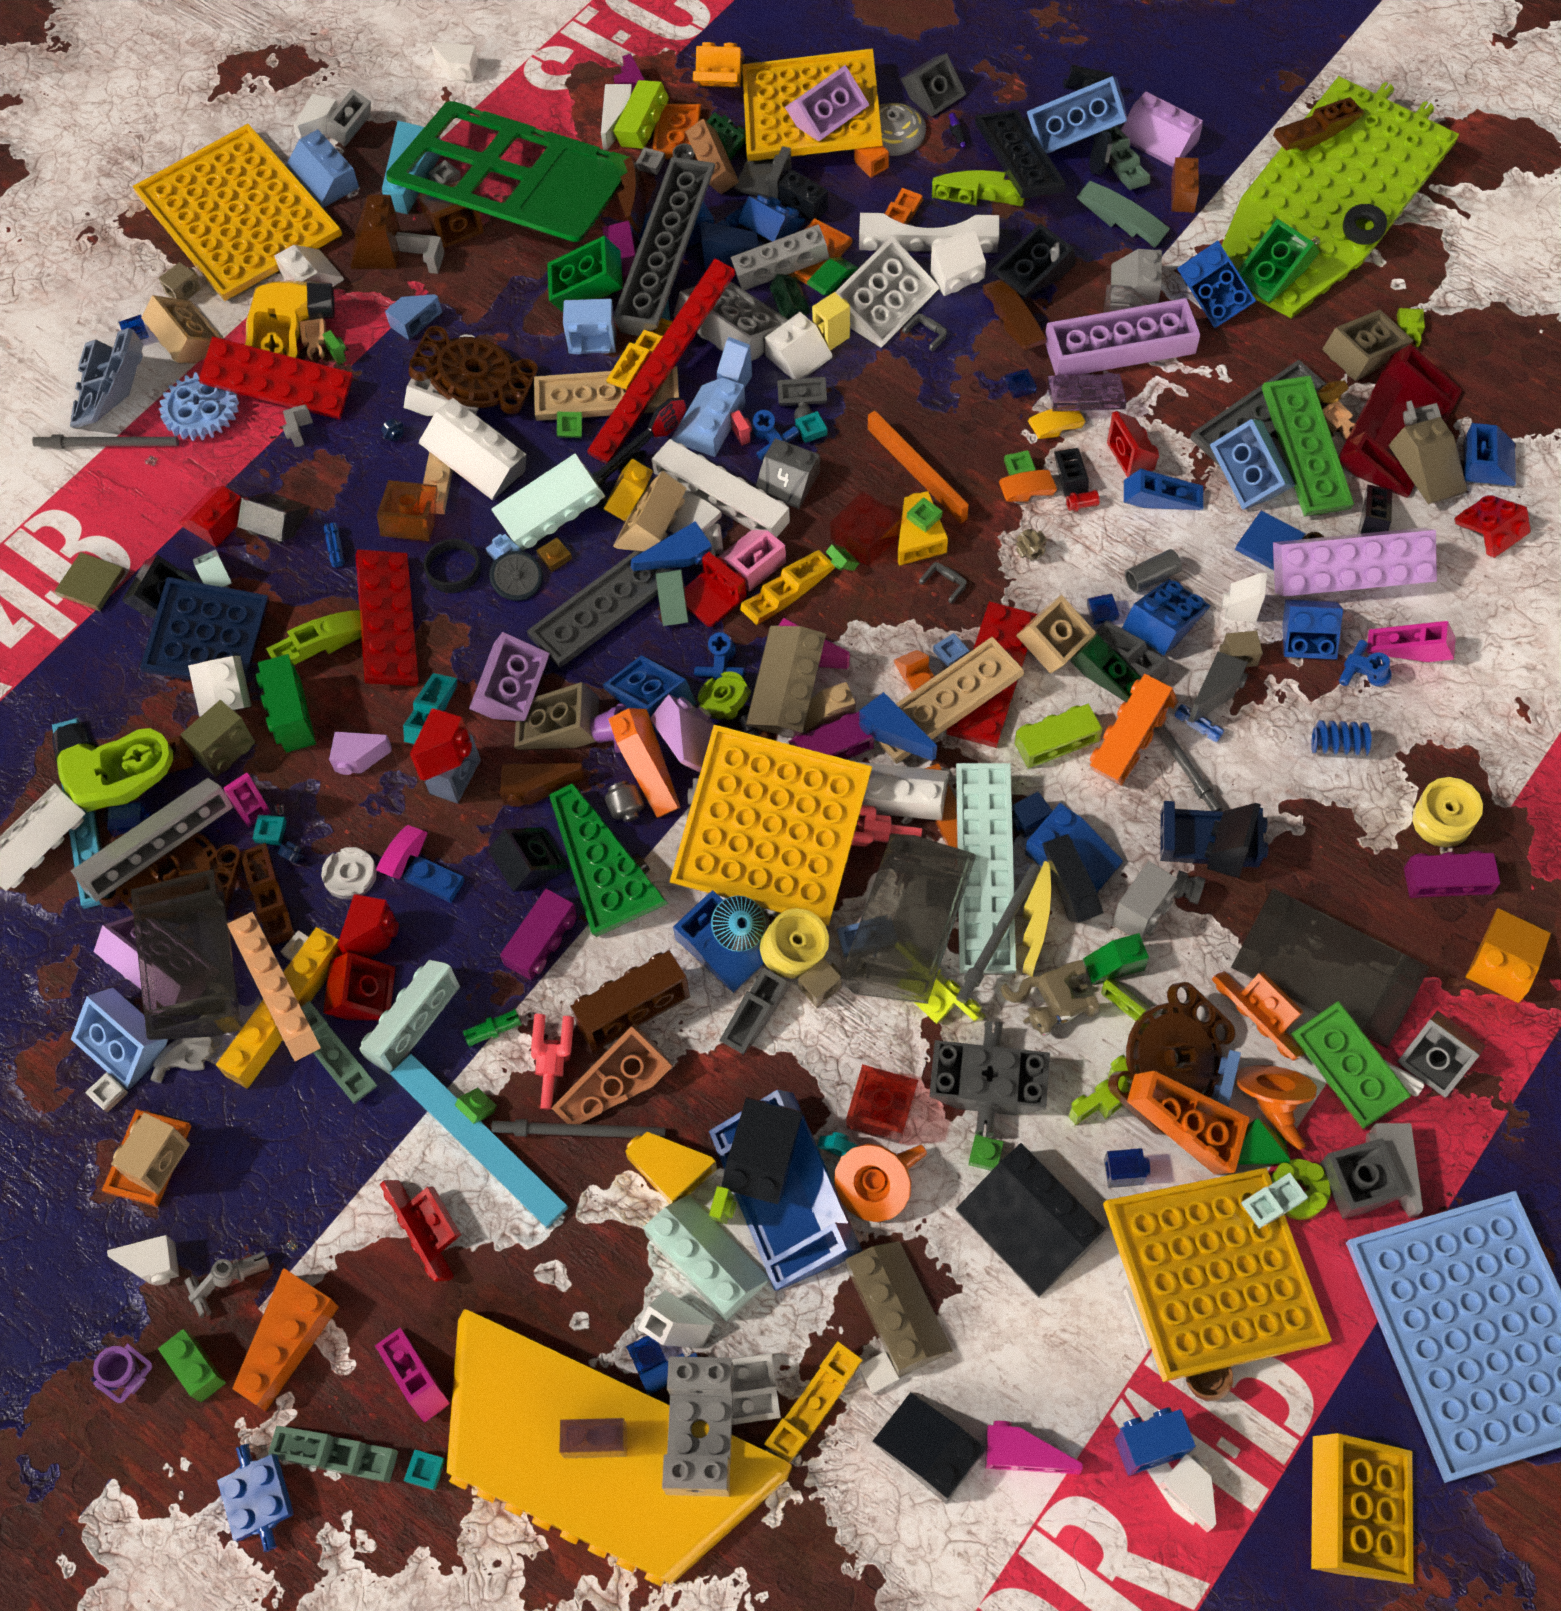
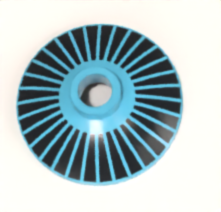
(725, 924)

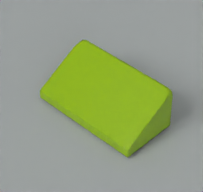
(1124, 999)

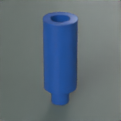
(657, 1377)

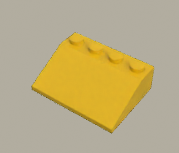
(1362, 1509)

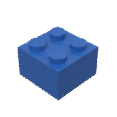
(1154, 1441)

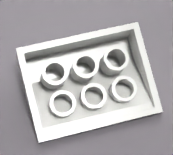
(886, 292)

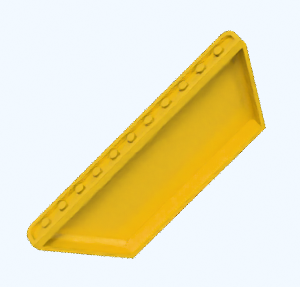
(508, 1447)

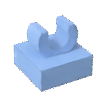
(501, 545)

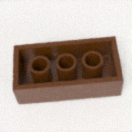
(631, 999)

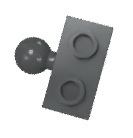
(802, 393)

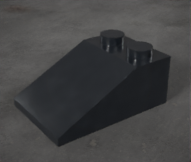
(1036, 262)
(762, 1150)
(929, 1446)

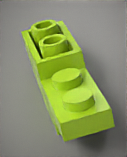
(974, 185)
(318, 635)
(1101, 1098)

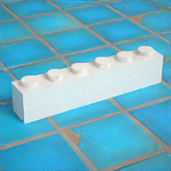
(721, 489)

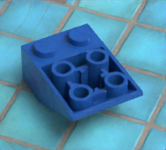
(1216, 284)
(1165, 616)
(697, 938)

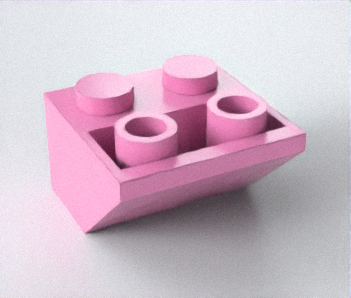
(755, 556)

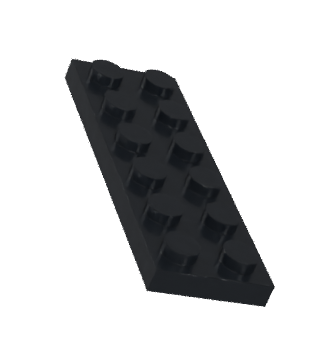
(1020, 154)

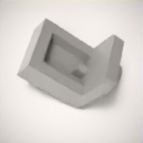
(1420, 414)
(294, 419)

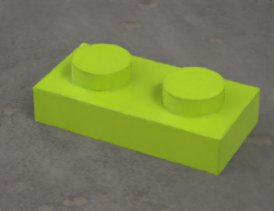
(723, 1205)

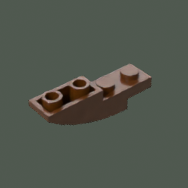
(1322, 125)

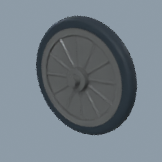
(516, 575)

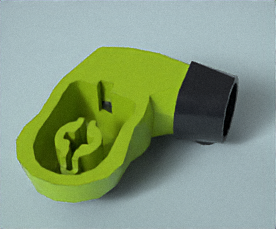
(110, 772)

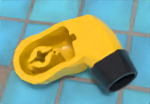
(280, 308)

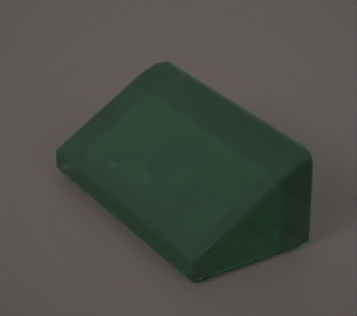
(789, 296)

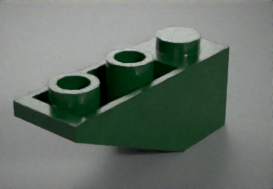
(1105, 668)

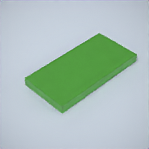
(1350, 1065)

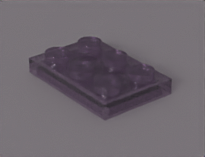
(1086, 392)

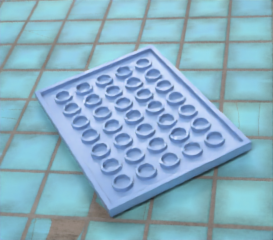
(1471, 1330)

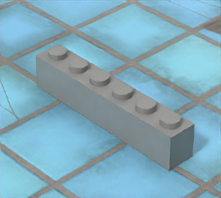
(151, 839)

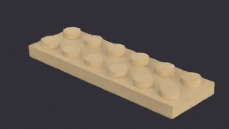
(589, 394)
(958, 691)

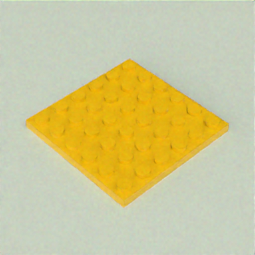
(777, 83)
(771, 823)
(1212, 1280)

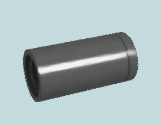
(1153, 570)

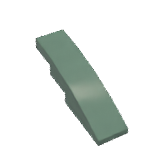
(1125, 161)
(1125, 213)
(333, 1454)

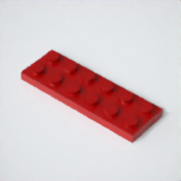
(275, 377)
(386, 618)
(987, 721)

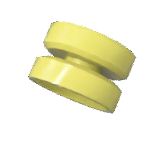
(1447, 812)
(794, 943)

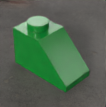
(1117, 959)

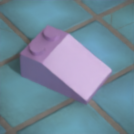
(684, 730)

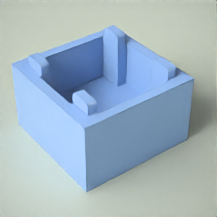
(589, 326)

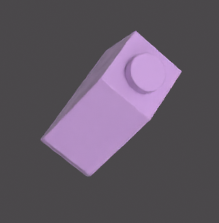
(357, 751)

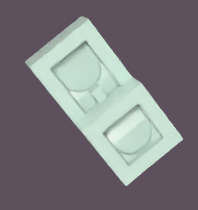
(1274, 1200)

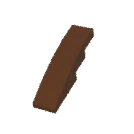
(634, 195)
(1016, 316)
(267, 894)

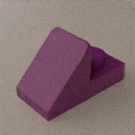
(630, 72)

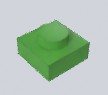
(335, 347)
(569, 424)
(1018, 463)
(924, 514)
(842, 558)
(475, 1105)
(985, 1153)

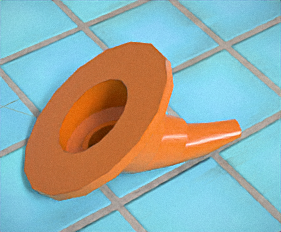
(1278, 1094)
(875, 1180)

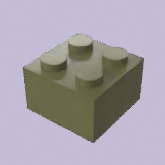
(218, 738)

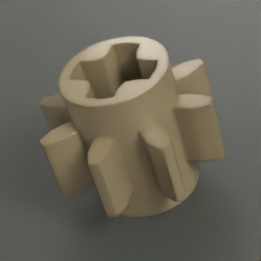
(1031, 544)

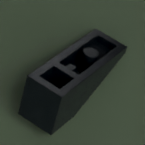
(1376, 510)
(1072, 880)

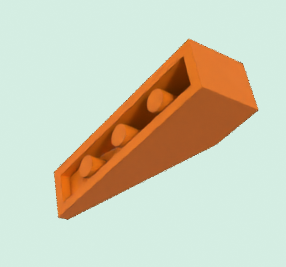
(643, 754)

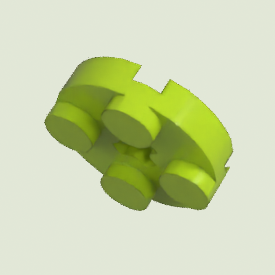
(735, 692)
(1315, 1181)

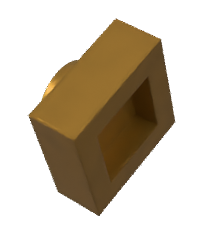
(1332, 392)
(554, 554)

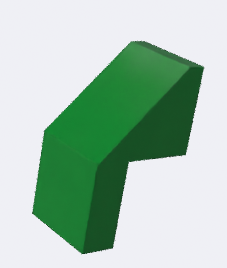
(830, 275)

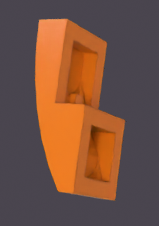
(904, 206)
(1024, 485)

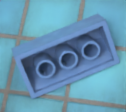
(1078, 115)

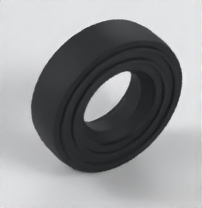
(1369, 212)

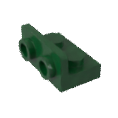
(730, 137)

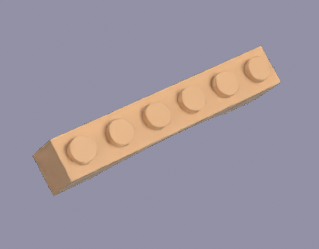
(273, 986)

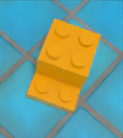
(718, 65)

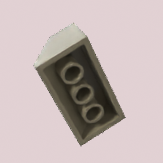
(786, 680)
(897, 1307)

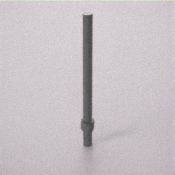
(58, 441)
(1201, 787)
(975, 975)
(522, 1127)

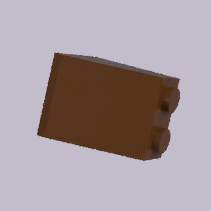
(450, 220)
(375, 235)

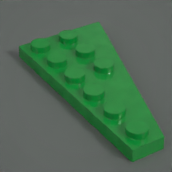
(606, 875)

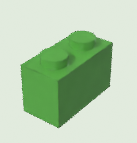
(192, 1365)

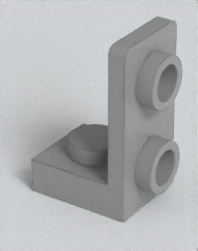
(428, 245)

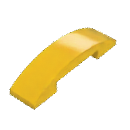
(814, 1403)

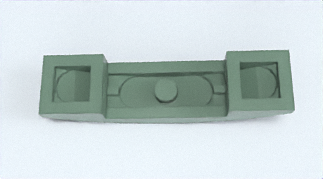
(337, 1058)

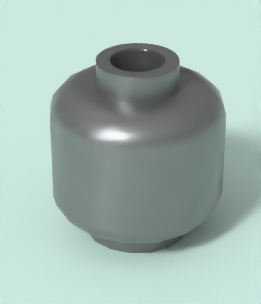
(624, 801)

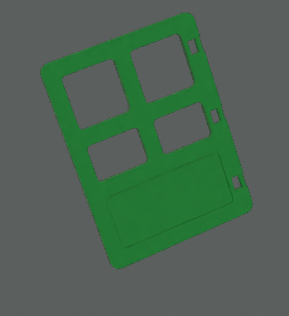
(555, 196)

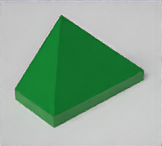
(1262, 1145)

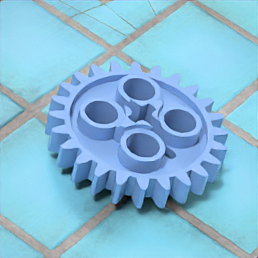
(197, 408)

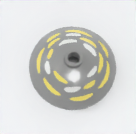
(901, 128)

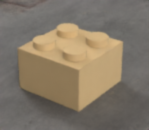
(1056, 634)
(150, 1153)

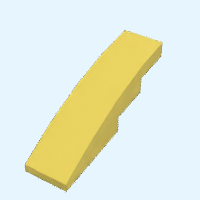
(1037, 912)

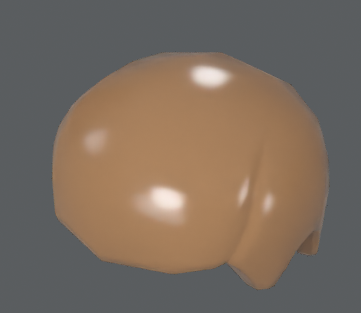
(1212, 1384)

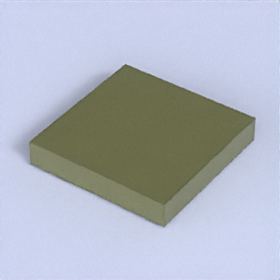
(90, 581)

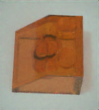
(407, 510)

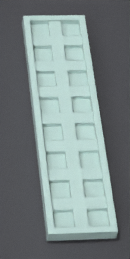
(986, 831)

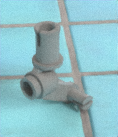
(222, 1275)

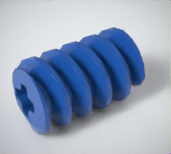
(1341, 736)

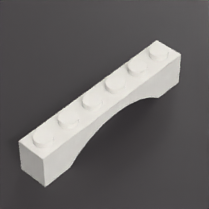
(878, 228)

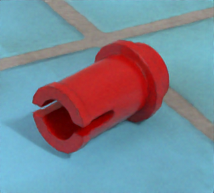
(1082, 500)

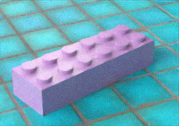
(1122, 338)
(1355, 561)

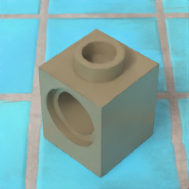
(180, 282)
(1243, 646)
(820, 982)

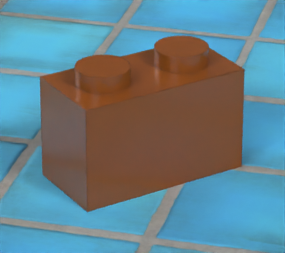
(1184, 185)

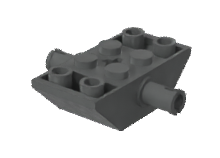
(1017, 1076)

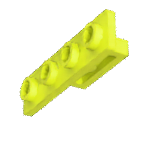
(944, 999)

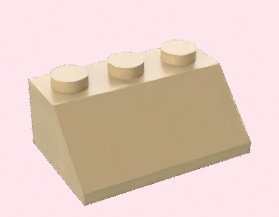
(179, 328)
(652, 514)

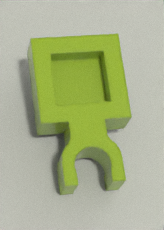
(1412, 323)

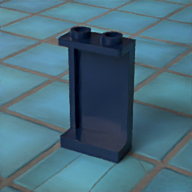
(1187, 834)

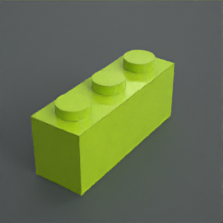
(641, 114)
(1057, 735)

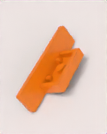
(1266, 1007)

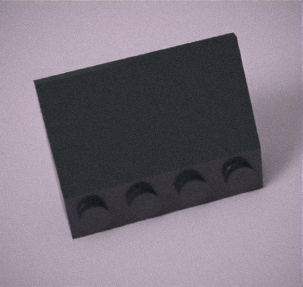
(1030, 1220)

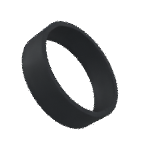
(452, 544)

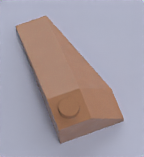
(620, 1073)

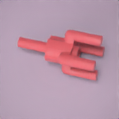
(878, 828)
(550, 1055)

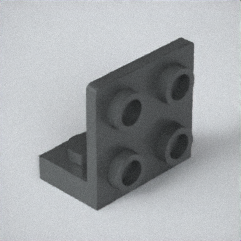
(763, 175)

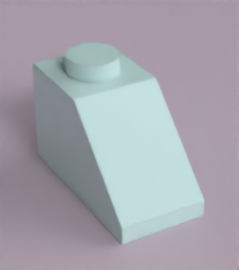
(212, 569)

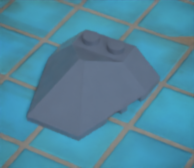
(105, 376)

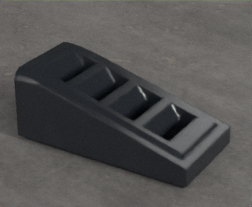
(1071, 473)

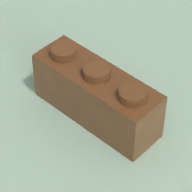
(709, 148)

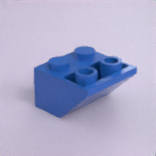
(770, 218)
(1489, 456)
(1311, 629)

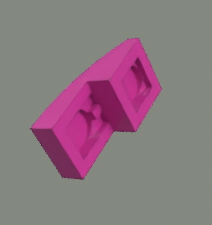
(406, 843)

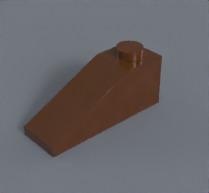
(533, 782)

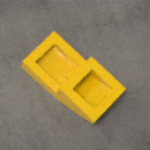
(1051, 423)

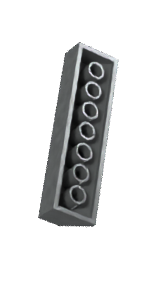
(663, 245)

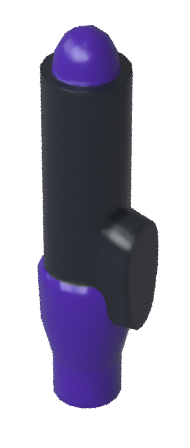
(955, 128)

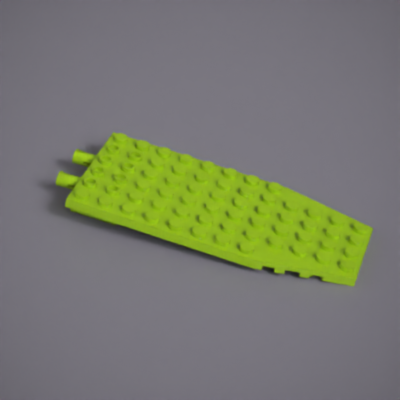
(1372, 162)

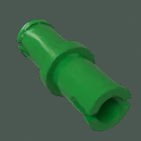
(492, 1027)

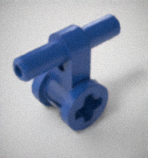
(769, 432)
(720, 658)
(1367, 665)

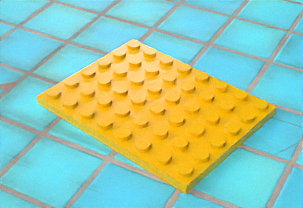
(235, 210)

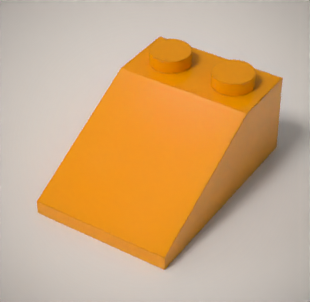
(1509, 956)

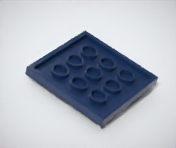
(202, 625)

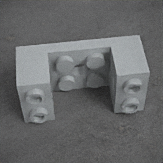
(699, 1392)

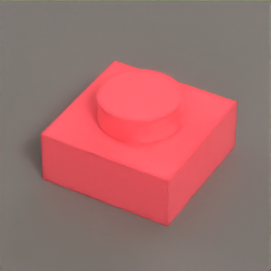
(741, 427)

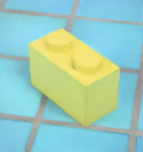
(832, 319)

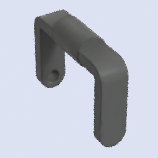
(929, 323)
(949, 574)

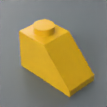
(628, 489)

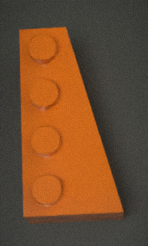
(1133, 728)
(1191, 1119)
(283, 1338)

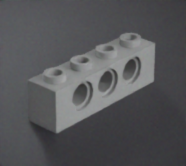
(780, 257)

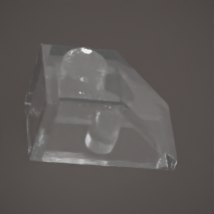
(1122, 297)

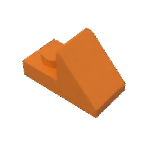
(914, 669)

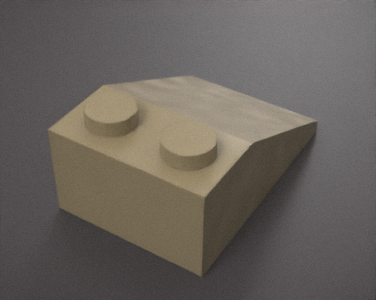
(1365, 344)
(1430, 459)
(559, 719)

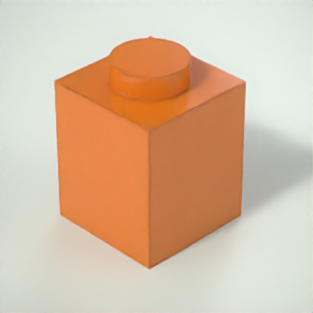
(872, 159)

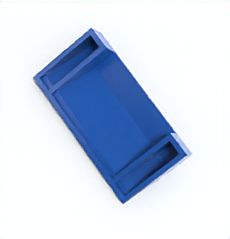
(809, 1223)

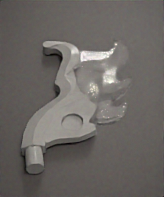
(193, 1052)

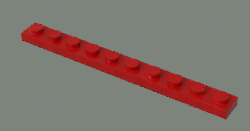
(661, 362)

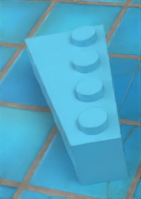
(403, 197)

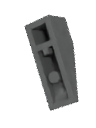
(1219, 685)

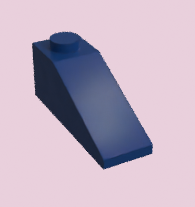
(1160, 491)
(675, 551)
(893, 727)

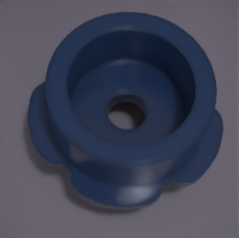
(392, 430)
(290, 852)

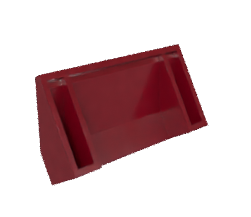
(1404, 379)

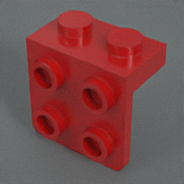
(1499, 522)
(714, 591)

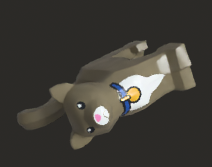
(1057, 992)

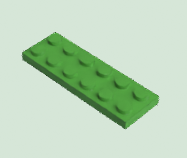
(1307, 446)

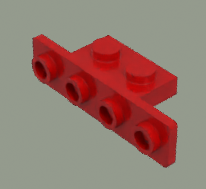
(426, 1224)

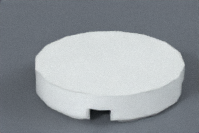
(349, 873)

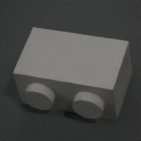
(348, 117)

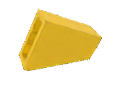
(914, 542)
(669, 1166)

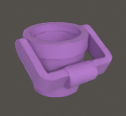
(601, 727)
(118, 1369)

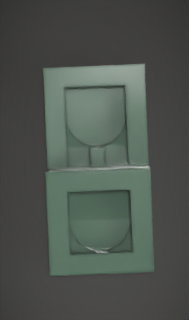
(672, 597)

